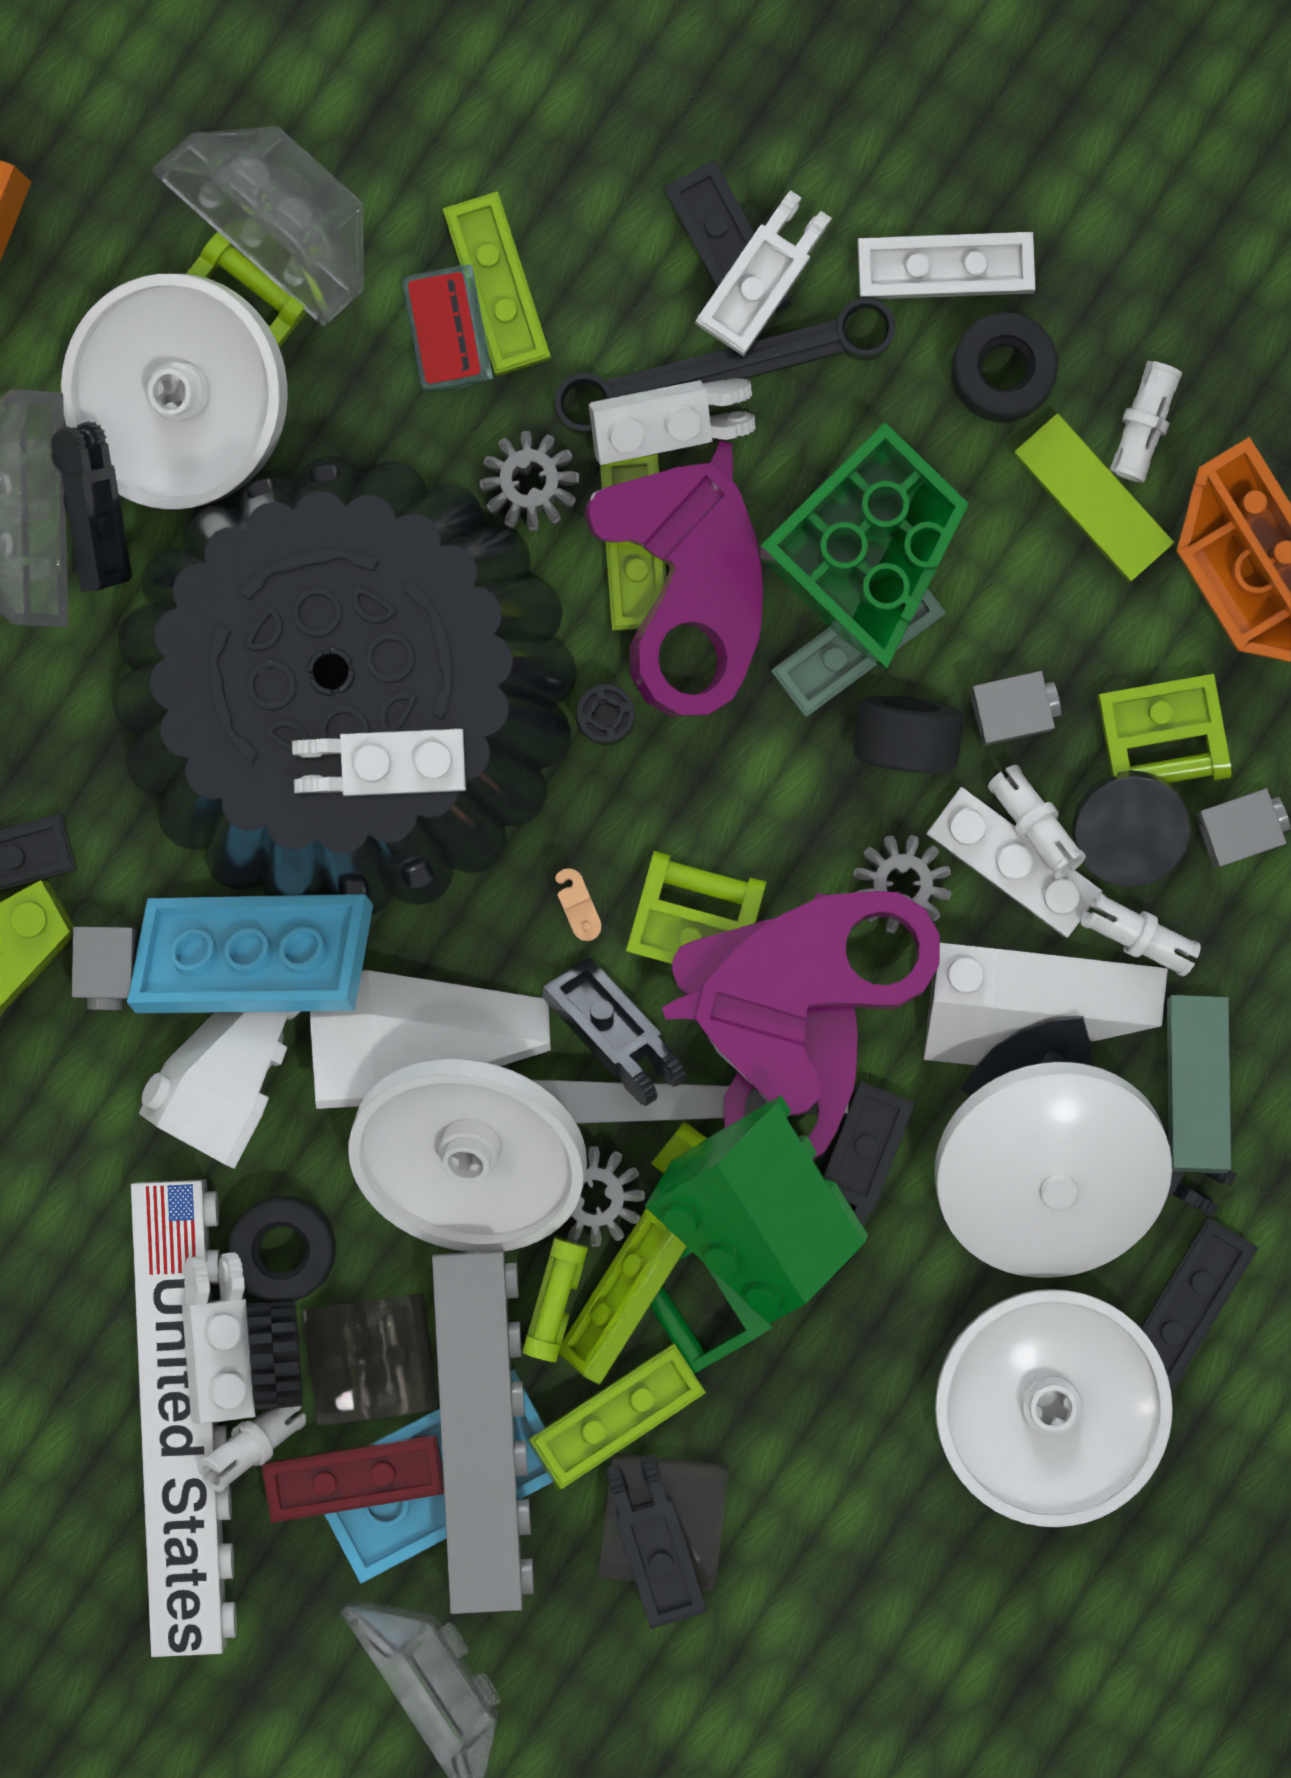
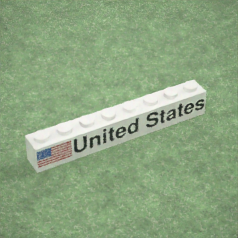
(181, 1511)

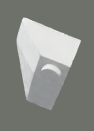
(992, 993)
(414, 1022)
(214, 1082)

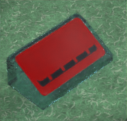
(447, 328)

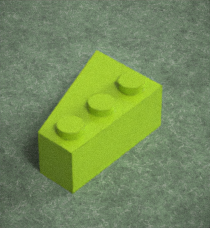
(31, 936)

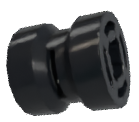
(605, 723)

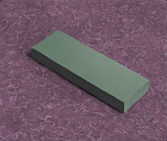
(831, 664)
(1199, 1083)

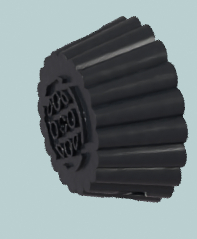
(433, 639)

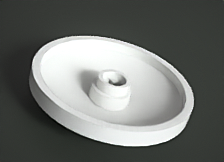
(180, 386)
(467, 1155)
(1052, 1170)
(1053, 1408)

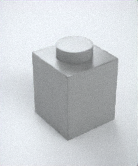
(1014, 708)
(1242, 827)
(103, 965)

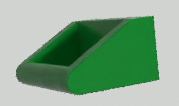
(684, 1338)

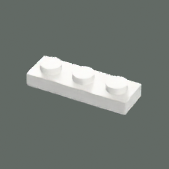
(946, 265)
(1014, 866)

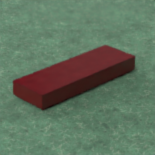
(353, 1478)

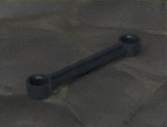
(762, 358)

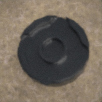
(1131, 828)

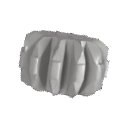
(522, 463)
(901, 863)
(614, 1192)

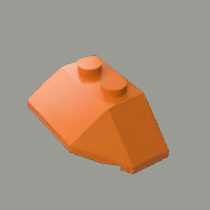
(1241, 550)

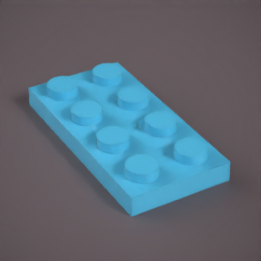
(250, 954)
(393, 1532)

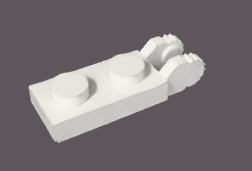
(760, 279)
(668, 419)
(388, 763)
(217, 1343)

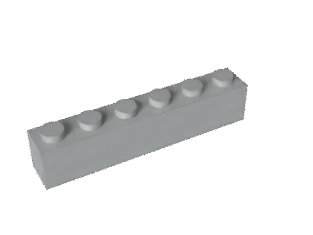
(479, 1431)

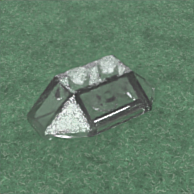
(275, 211)
(32, 511)
(431, 1682)

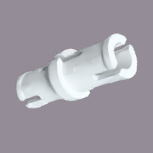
(1145, 421)
(1036, 821)
(1140, 934)
(249, 1445)

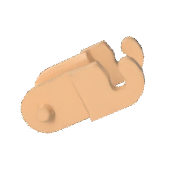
(578, 906)

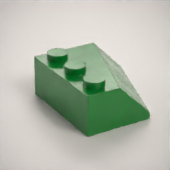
(869, 543)
(759, 1211)

